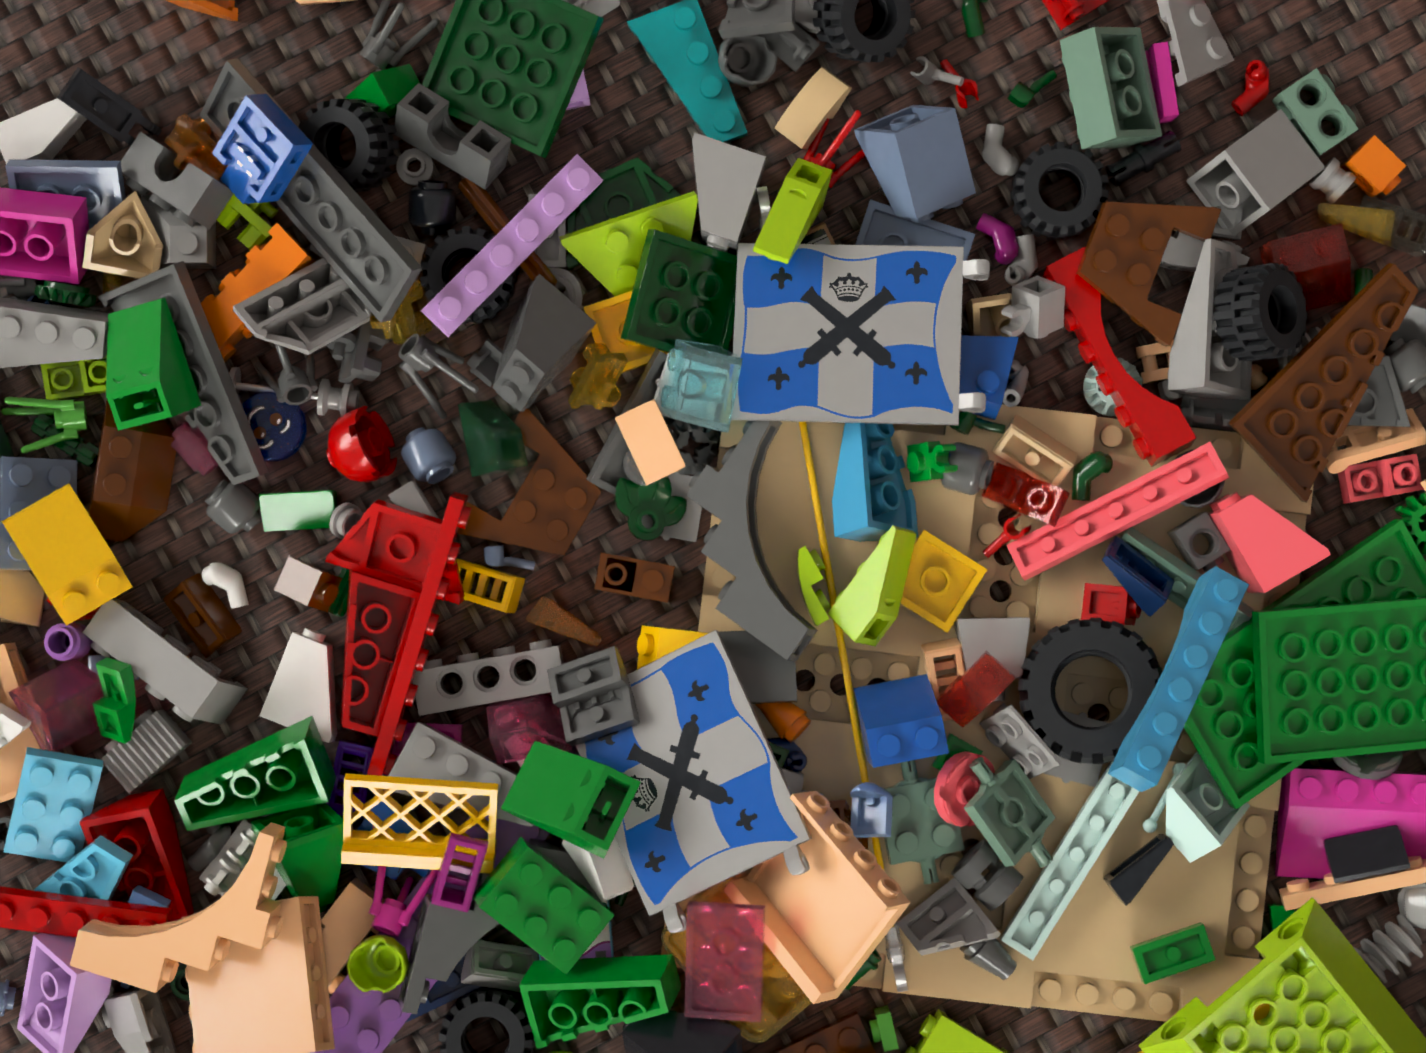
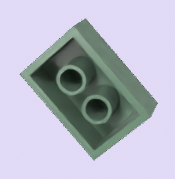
(1110, 87)

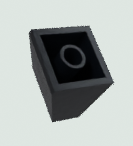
(681, 1034)

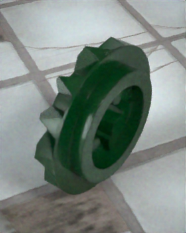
(65, 293)

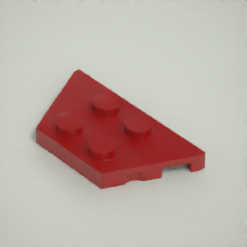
(395, 548)

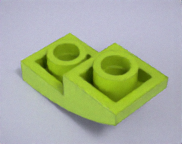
(74, 378)
(809, 567)

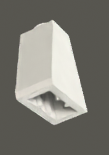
(304, 685)

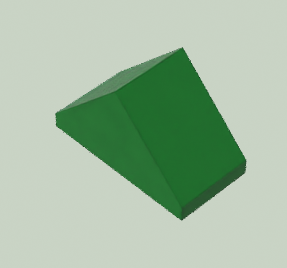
(386, 88)

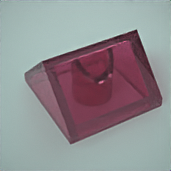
(60, 704)

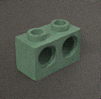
(1326, 107)

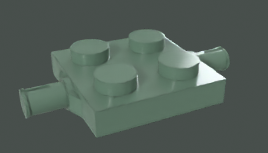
(1010, 813)
(917, 828)

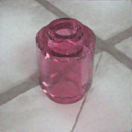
(193, 449)

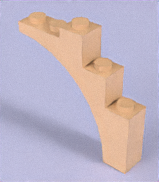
(152, 954)

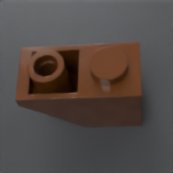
(634, 577)

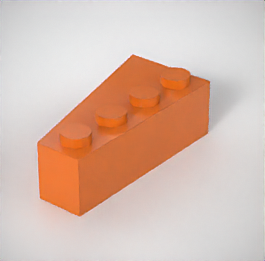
(263, 268)

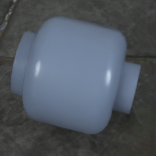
(428, 455)

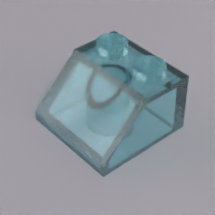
(701, 384)

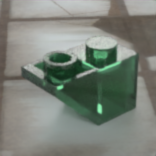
(491, 439)

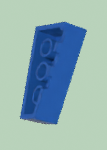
(986, 368)

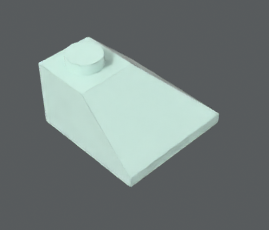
(1198, 812)

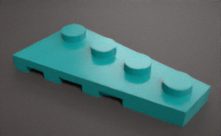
(688, 59)

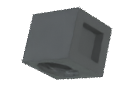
(1184, 535)

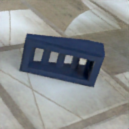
(1138, 576)

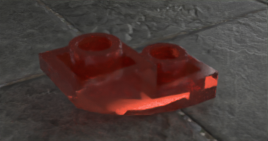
(1026, 494)
(975, 689)

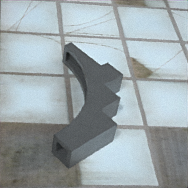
(734, 544)

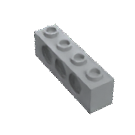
(434, 697)

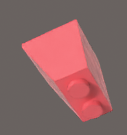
(1262, 542)

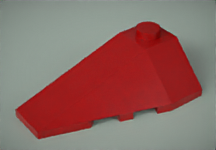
(147, 830)

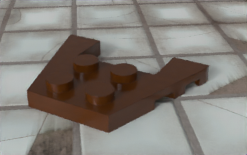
(1128, 251)
(548, 504)

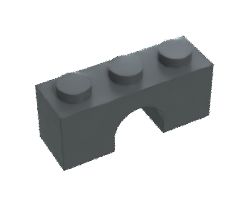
(425, 124)
(192, 193)

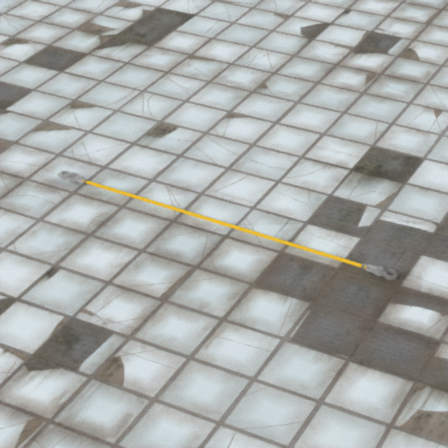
(893, 944)

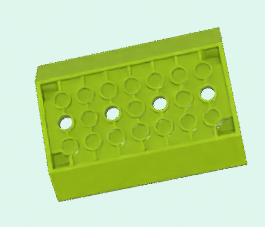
(1317, 998)

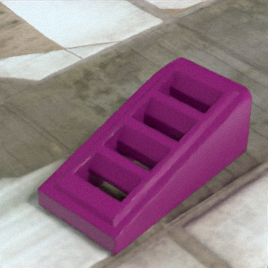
(452, 897)

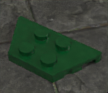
(622, 191)

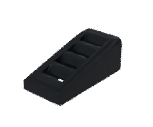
(1134, 872)

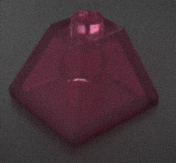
(520, 722)

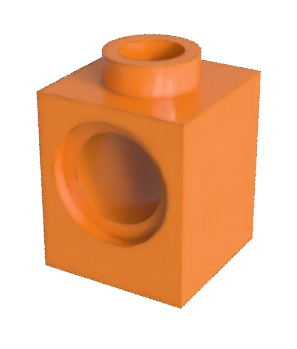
(1375, 167)

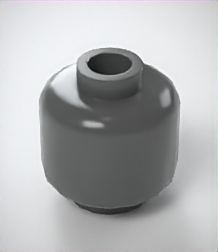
(1408, 364)
(973, 469)
(233, 507)

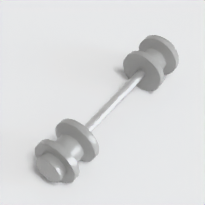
(328, 397)

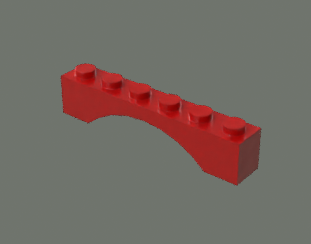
(1154, 422)

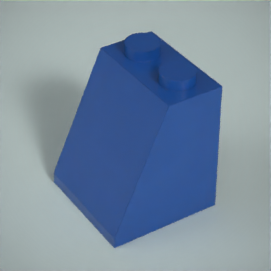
(900, 721)

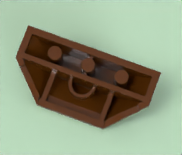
(131, 477)

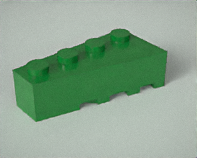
(260, 779)
(596, 994)

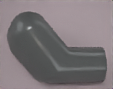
(211, 847)

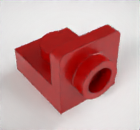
(1110, 604)

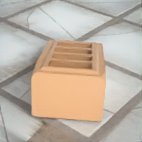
(938, 649)

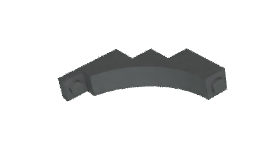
(448, 934)

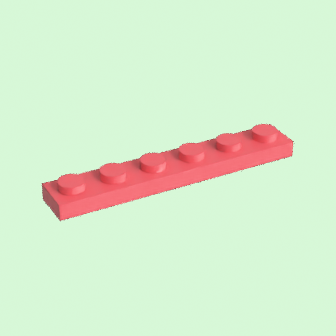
(1118, 511)

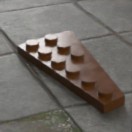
(1317, 392)

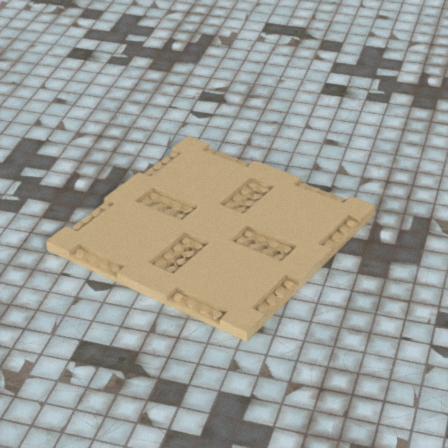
(1088, 953)

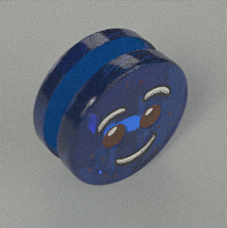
(276, 426)

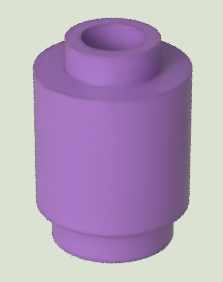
(67, 641)

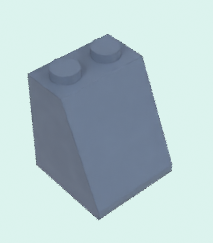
(918, 160)

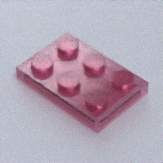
(724, 961)

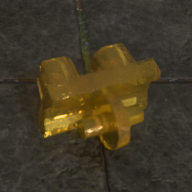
(405, 321)
(598, 380)

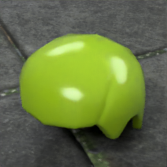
(378, 964)

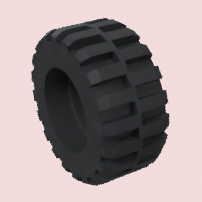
(1053, 654)

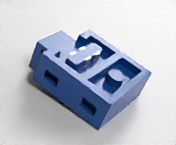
(260, 150)

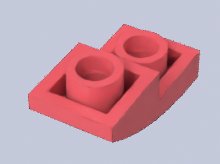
(1380, 478)

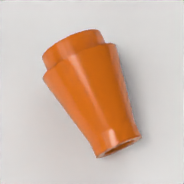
(786, 719)

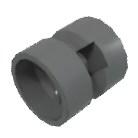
(996, 884)

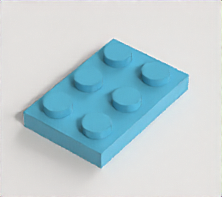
(49, 804)

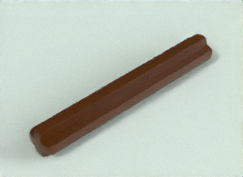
(497, 221)

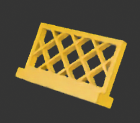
(419, 847)

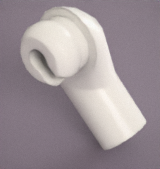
(229, 580)

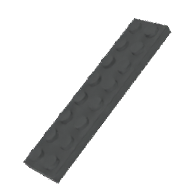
(328, 210)

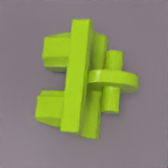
(257, 231)

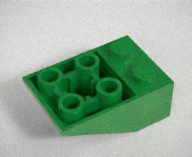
(146, 366)
(571, 797)

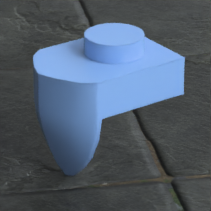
(871, 811)

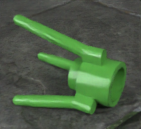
(67, 415)

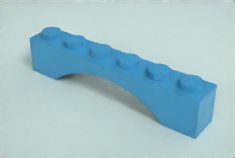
(1162, 719)

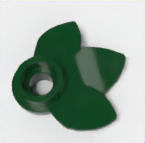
(649, 500)

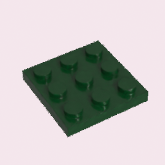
(681, 294)

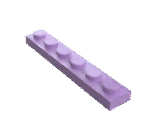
(512, 245)

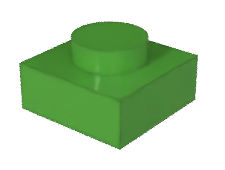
(883, 1029)

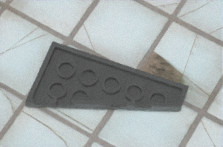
(221, 413)

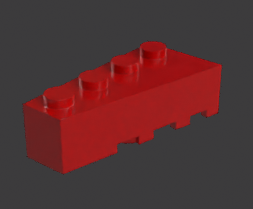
(374, 644)

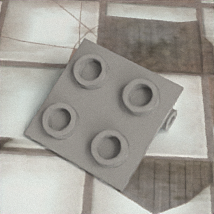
(1019, 741)

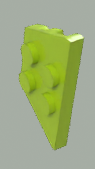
(615, 246)

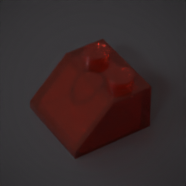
(1318, 261)

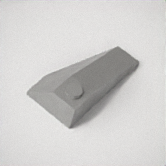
(1197, 358)
(138, 1021)

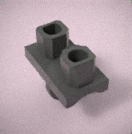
(353, 352)

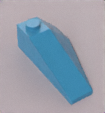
(870, 486)

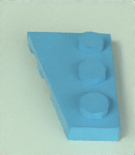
(90, 873)

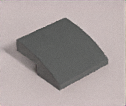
(761, 670)
(593, 696)

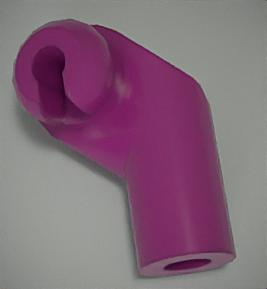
(1003, 236)

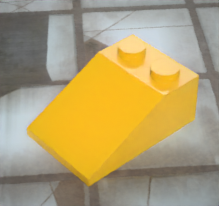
(67, 554)

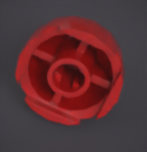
(360, 446)

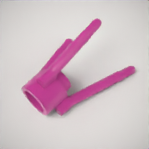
(393, 913)

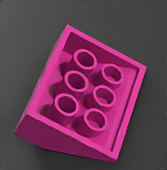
(1333, 803)

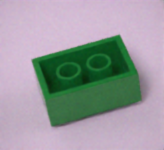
(543, 905)

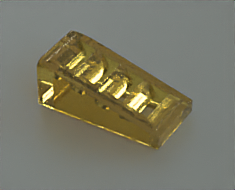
(1366, 222)

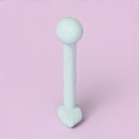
(1150, 824)

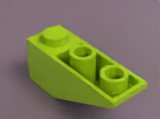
(793, 211)
(875, 593)

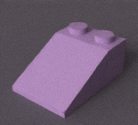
(58, 998)

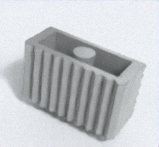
(151, 748)

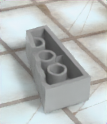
(49, 333)
(440, 757)

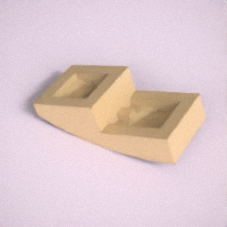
(811, 107)

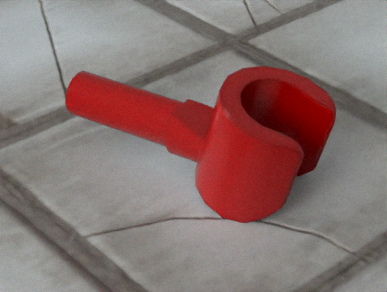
(968, 88)
(1009, 533)

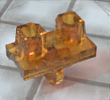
(194, 146)

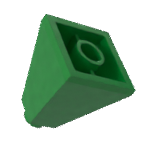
(312, 850)

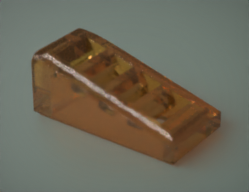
(557, 619)

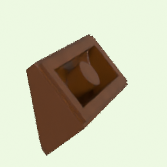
(202, 614)

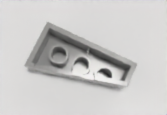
(163, 663)

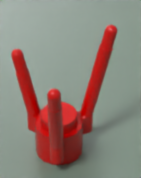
(824, 160)

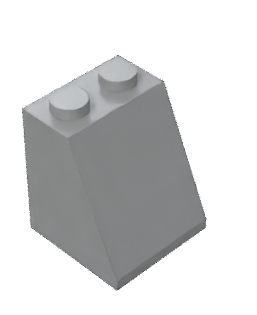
(1257, 171)
(725, 189)

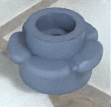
(7, 997)

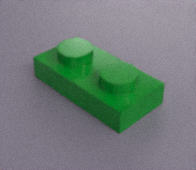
(1172, 953)

